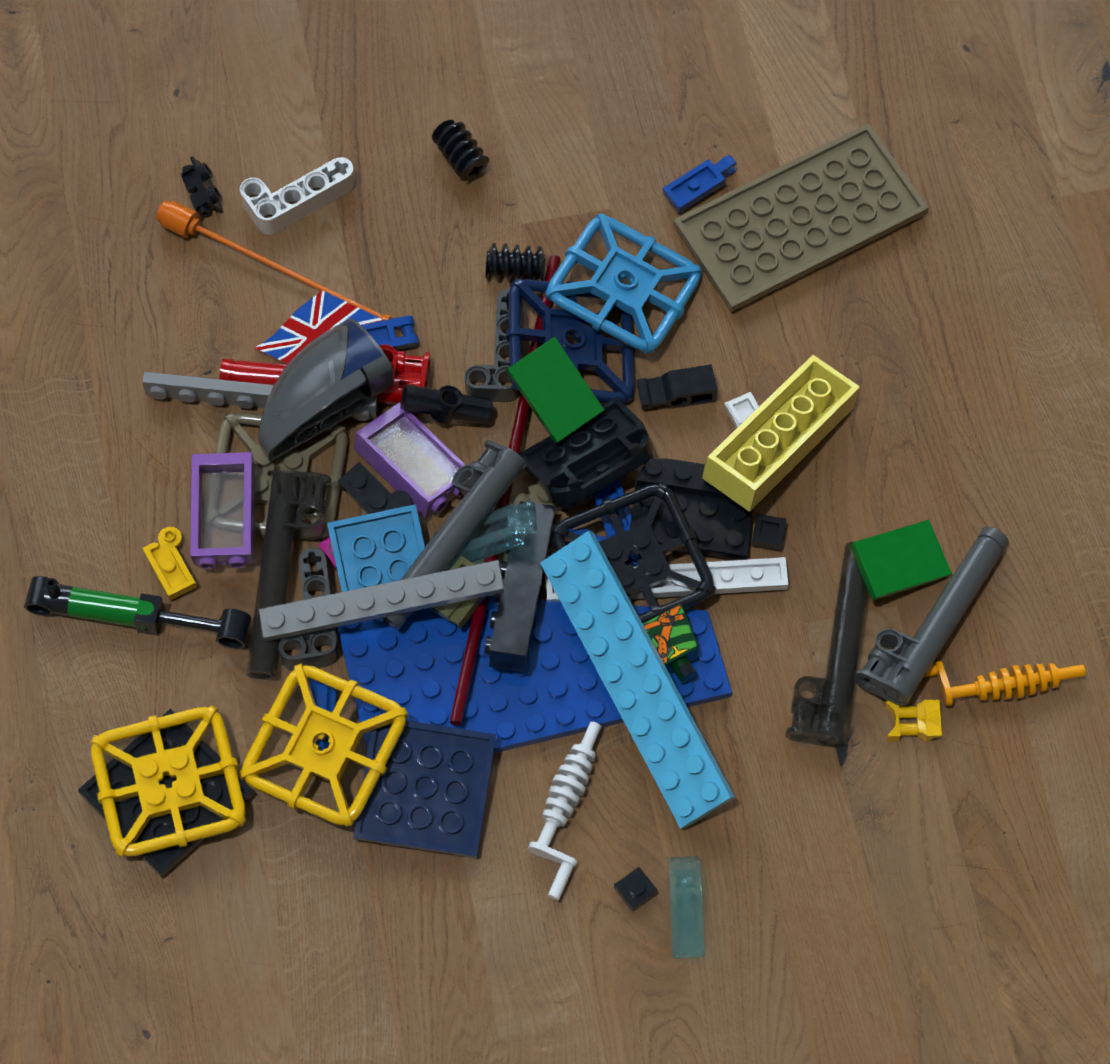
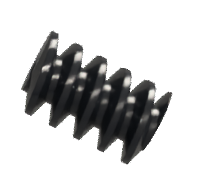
(460, 149)
(515, 262)

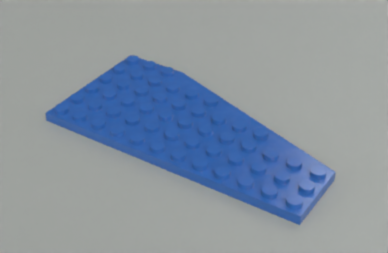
(547, 702)

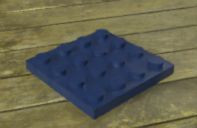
(430, 789)

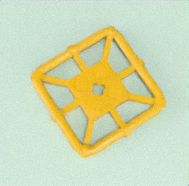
(331, 762)
(155, 797)

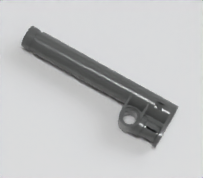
(483, 486)
(899, 671)

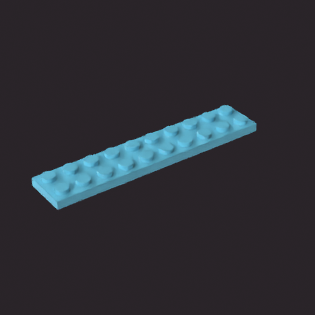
(637, 680)

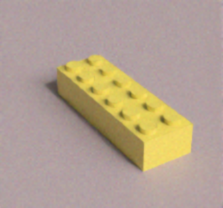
(780, 433)

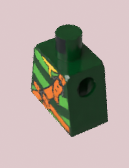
(674, 642)

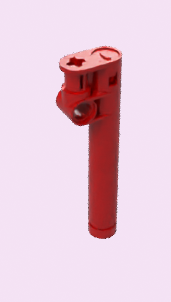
(406, 370)

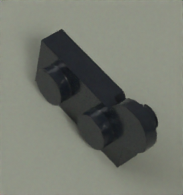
(370, 492)

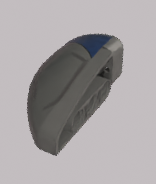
(323, 387)

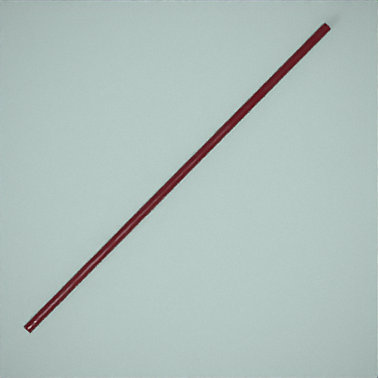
(479, 614)

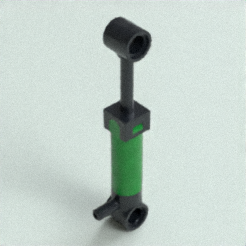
(143, 612)

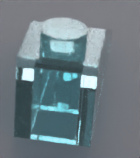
(686, 906)

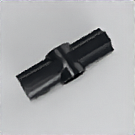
(446, 404)

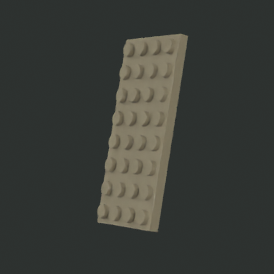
(800, 217)

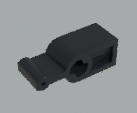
(679, 388)

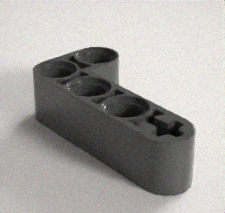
(495, 374)
(309, 642)

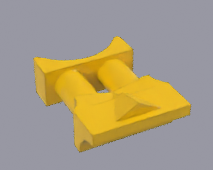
(927, 720)

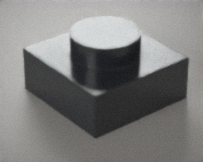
(769, 532)
(635, 889)

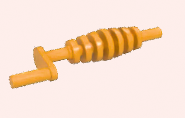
(1006, 683)

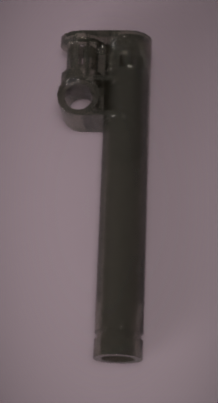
(291, 501)
(829, 711)

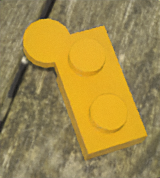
(169, 564)

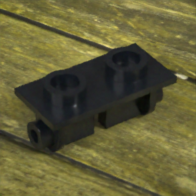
(199, 177)

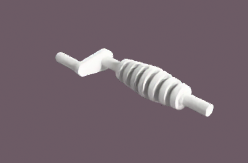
(564, 794)

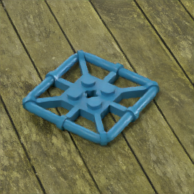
(629, 298)

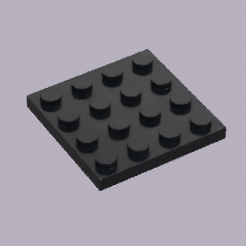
(129, 809)

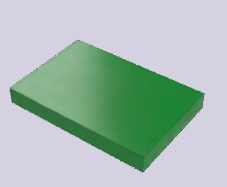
(554, 390)
(900, 559)

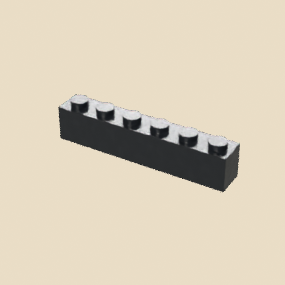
(520, 602)

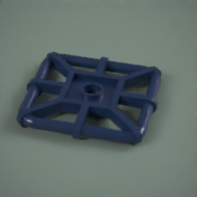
(561, 324)

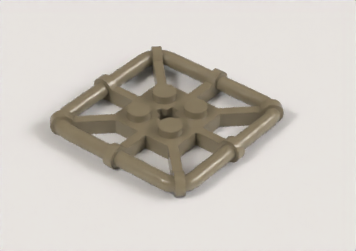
(290, 461)

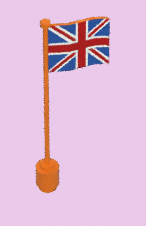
(308, 321)

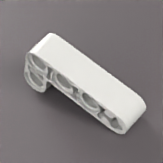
(334, 178)

